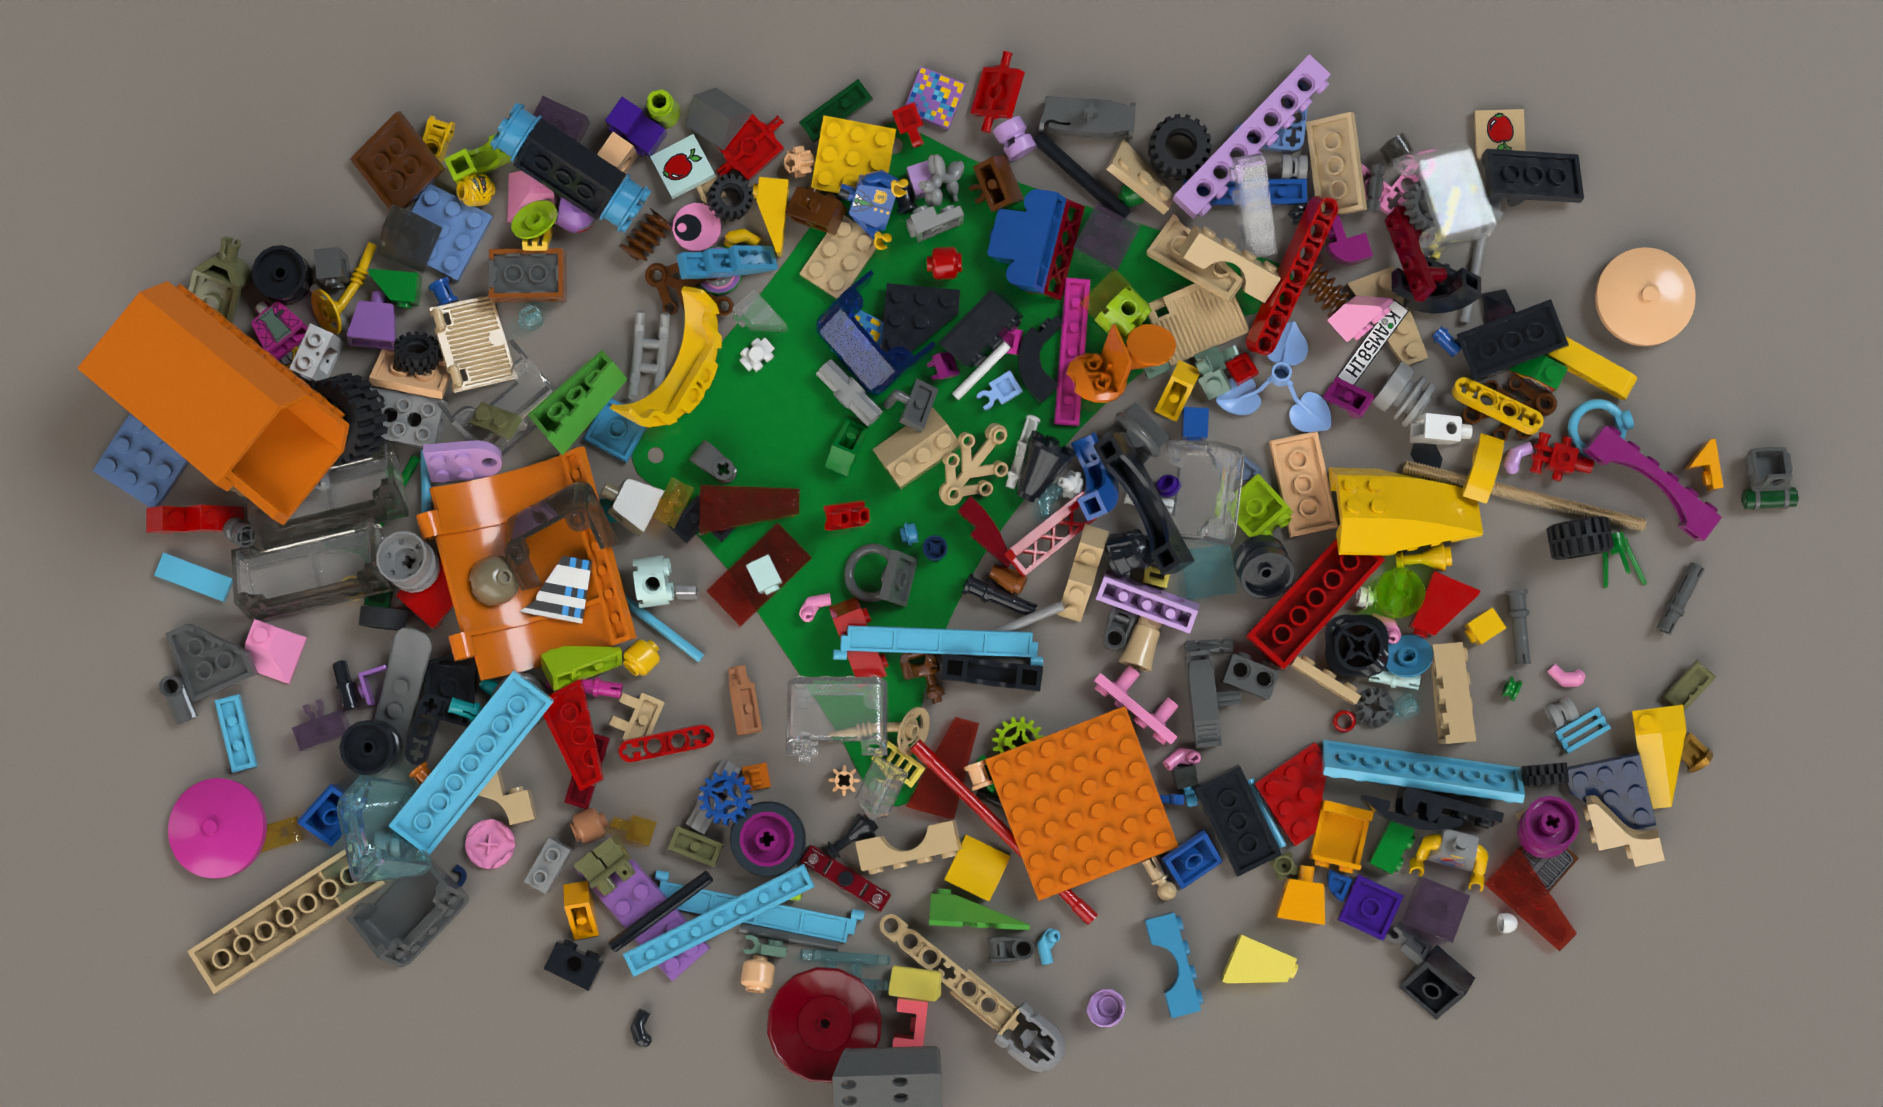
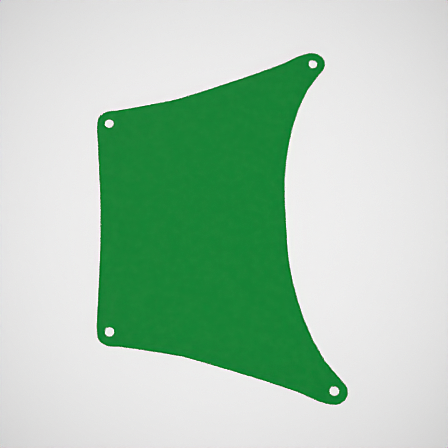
(785, 420)

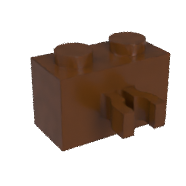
(997, 183)
(816, 210)

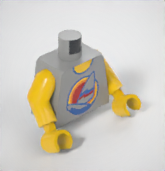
(1454, 850)

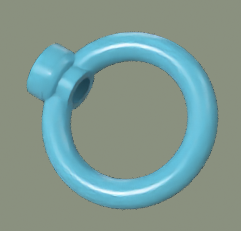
(1622, 419)

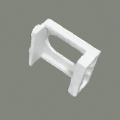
(314, 352)

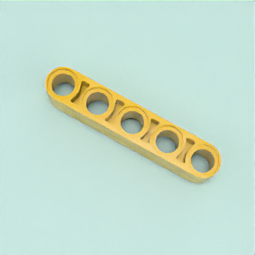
(1595, 369)

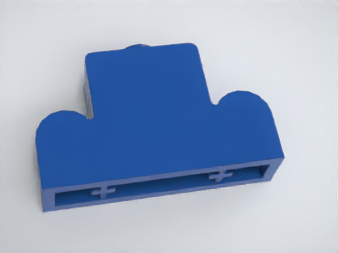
(1028, 239)

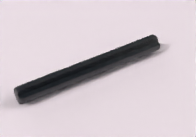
(1080, 175)
(660, 911)

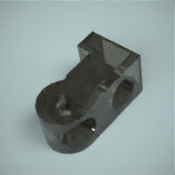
(1396, 148)

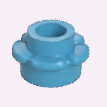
(909, 533)

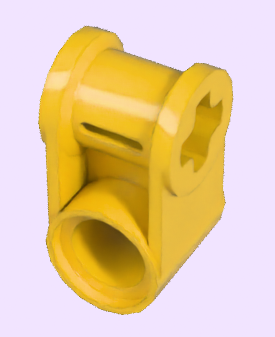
(438, 135)

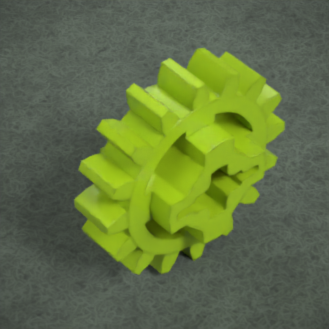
(1021, 726)

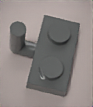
(917, 404)

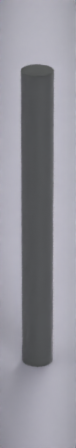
(789, 937)

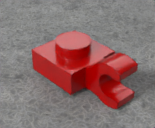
(908, 120)

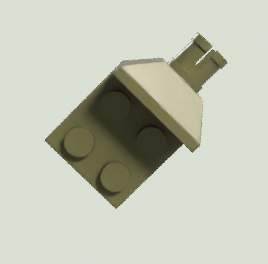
(221, 279)

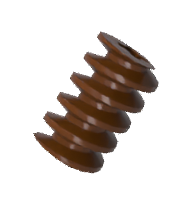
(646, 236)
(1325, 290)

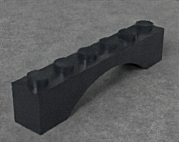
(1125, 465)

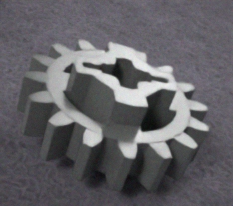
(1417, 207)

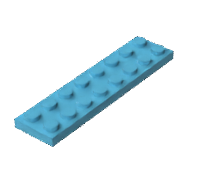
(471, 762)
(1422, 771)

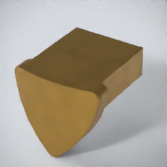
(1695, 754)

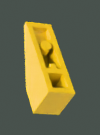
(772, 202)

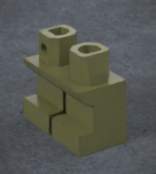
(604, 861)

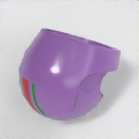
(573, 218)

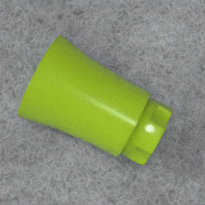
(667, 115)

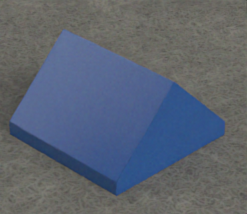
(322, 815)
(1191, 859)

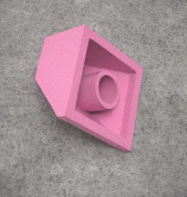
(525, 190)
(274, 650)

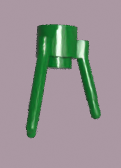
(1621, 546)

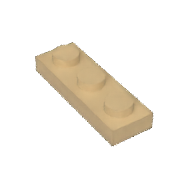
(1325, 679)

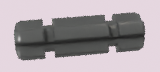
(1375, 187)
(1214, 645)

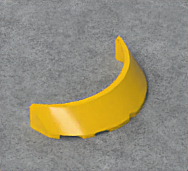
(691, 371)

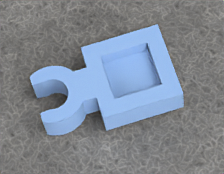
(1003, 389)

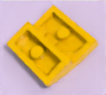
(977, 868)

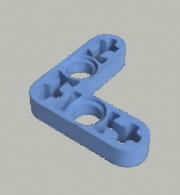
(1281, 144)

